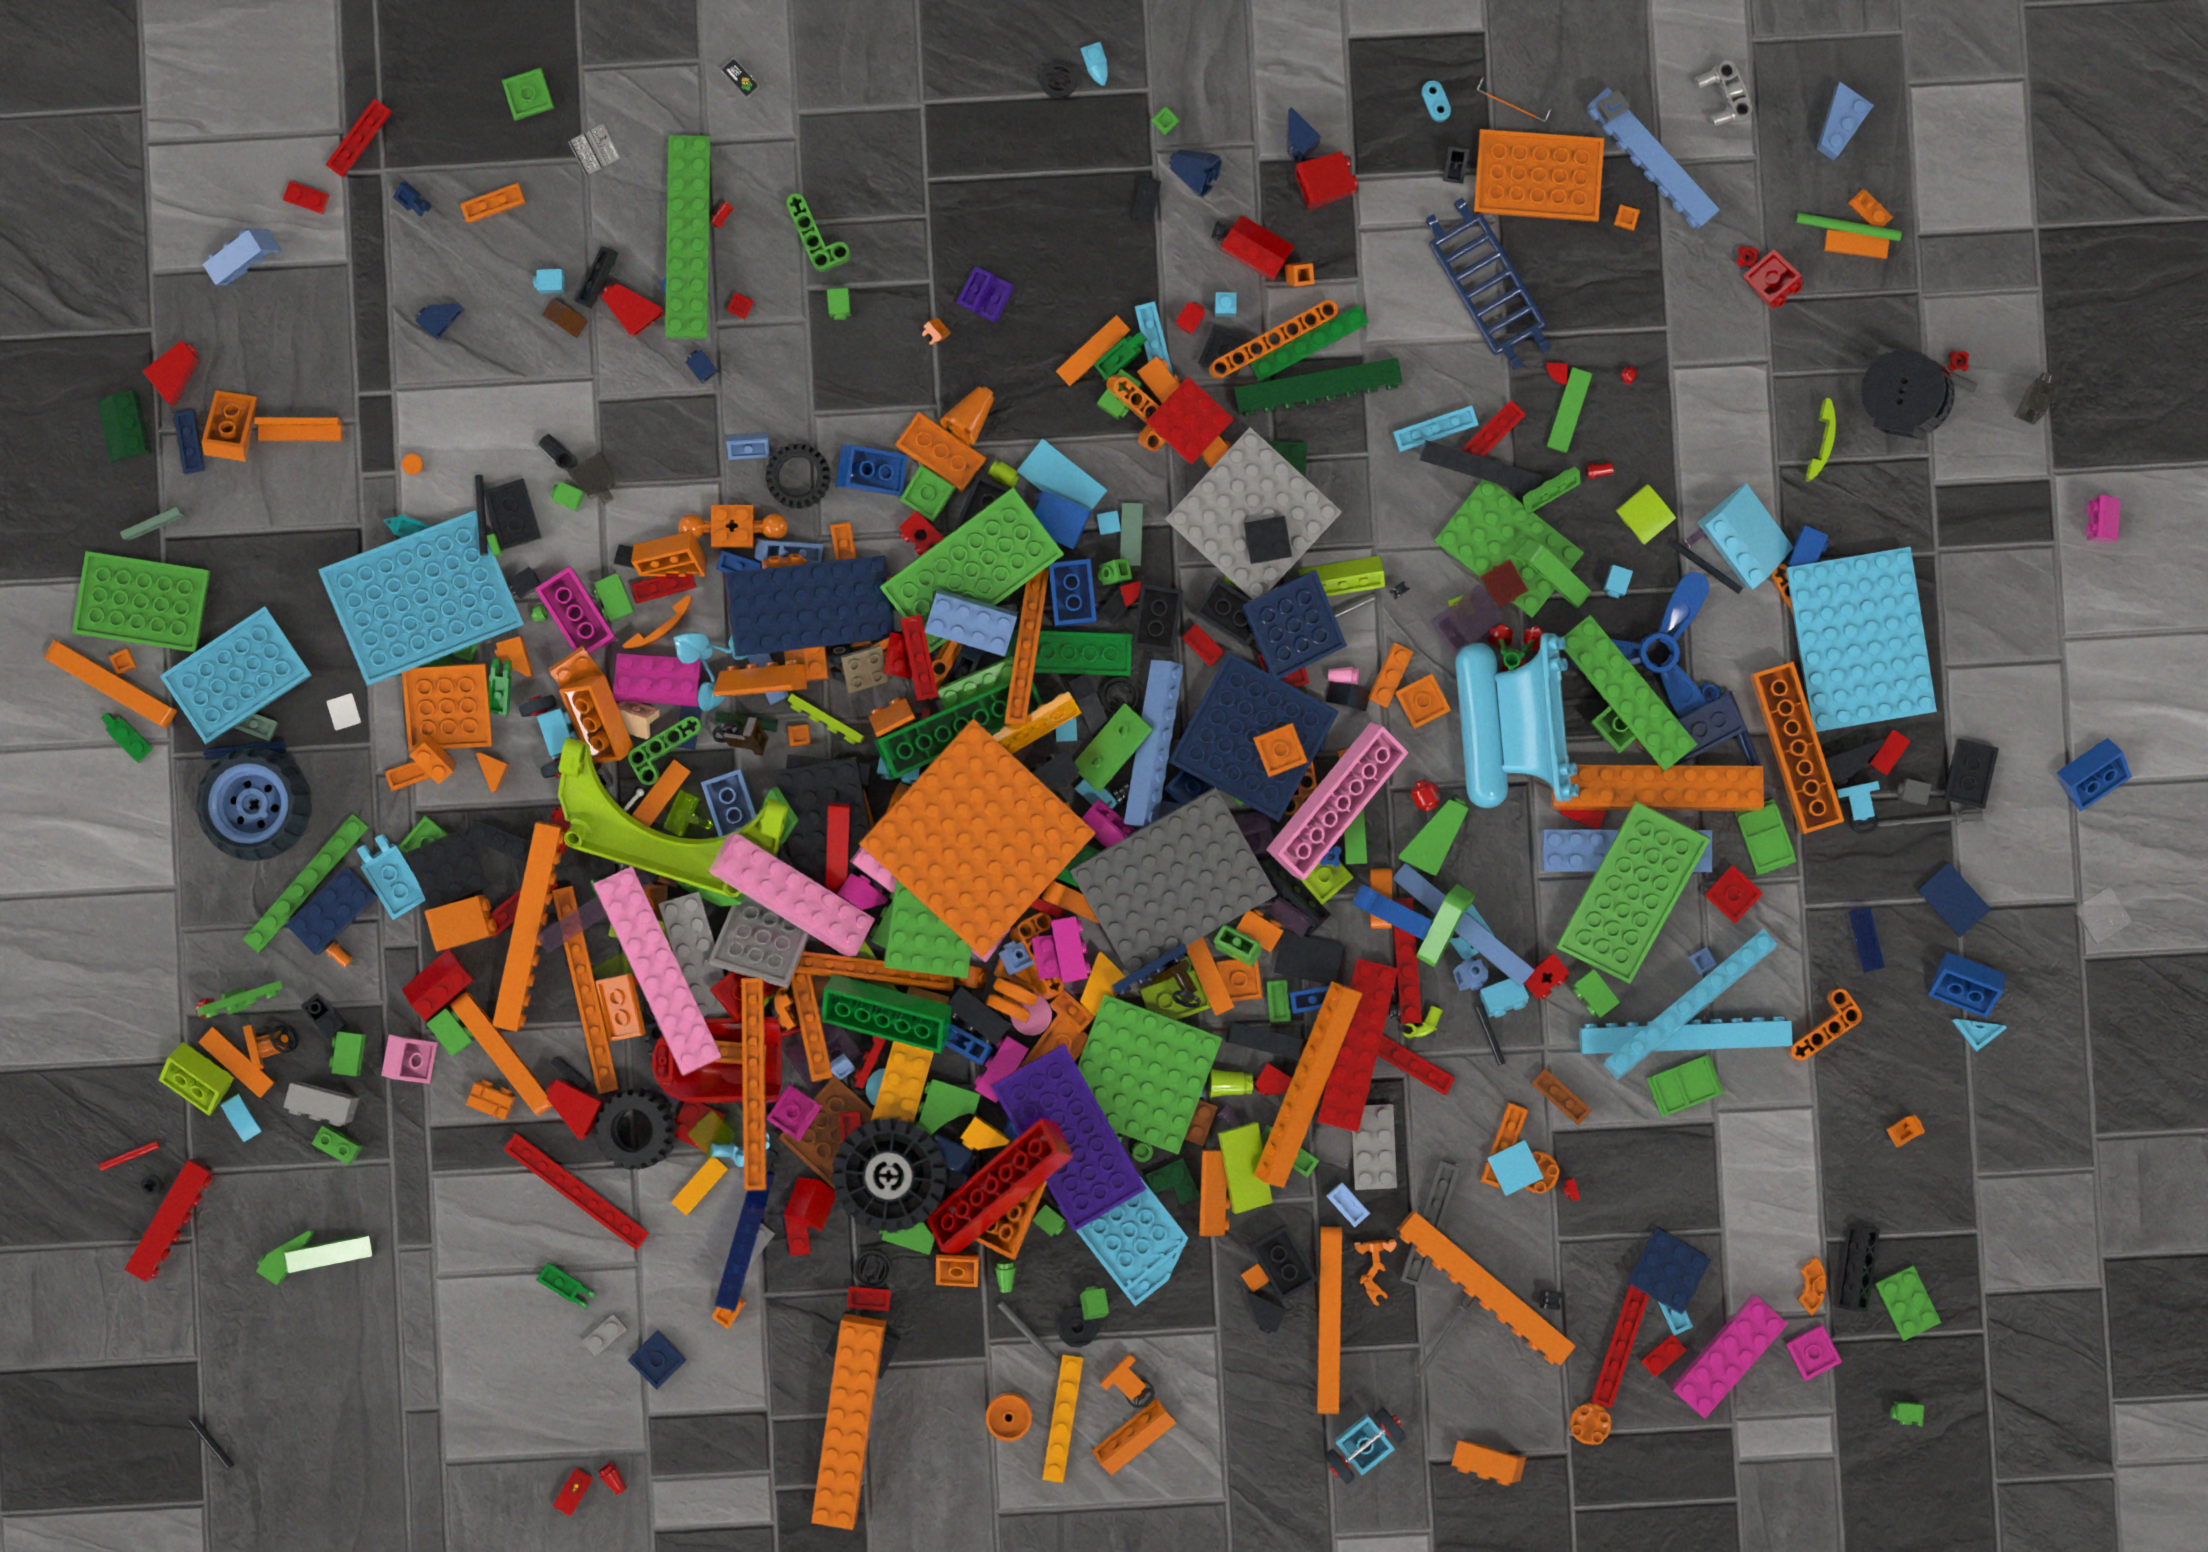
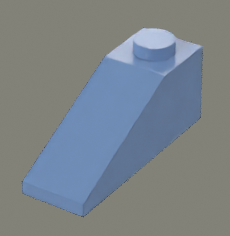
(766, 547)

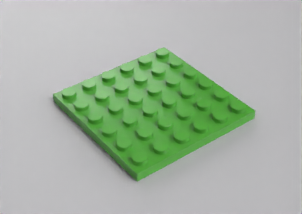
(1146, 1071)

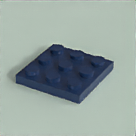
(1668, 1271)

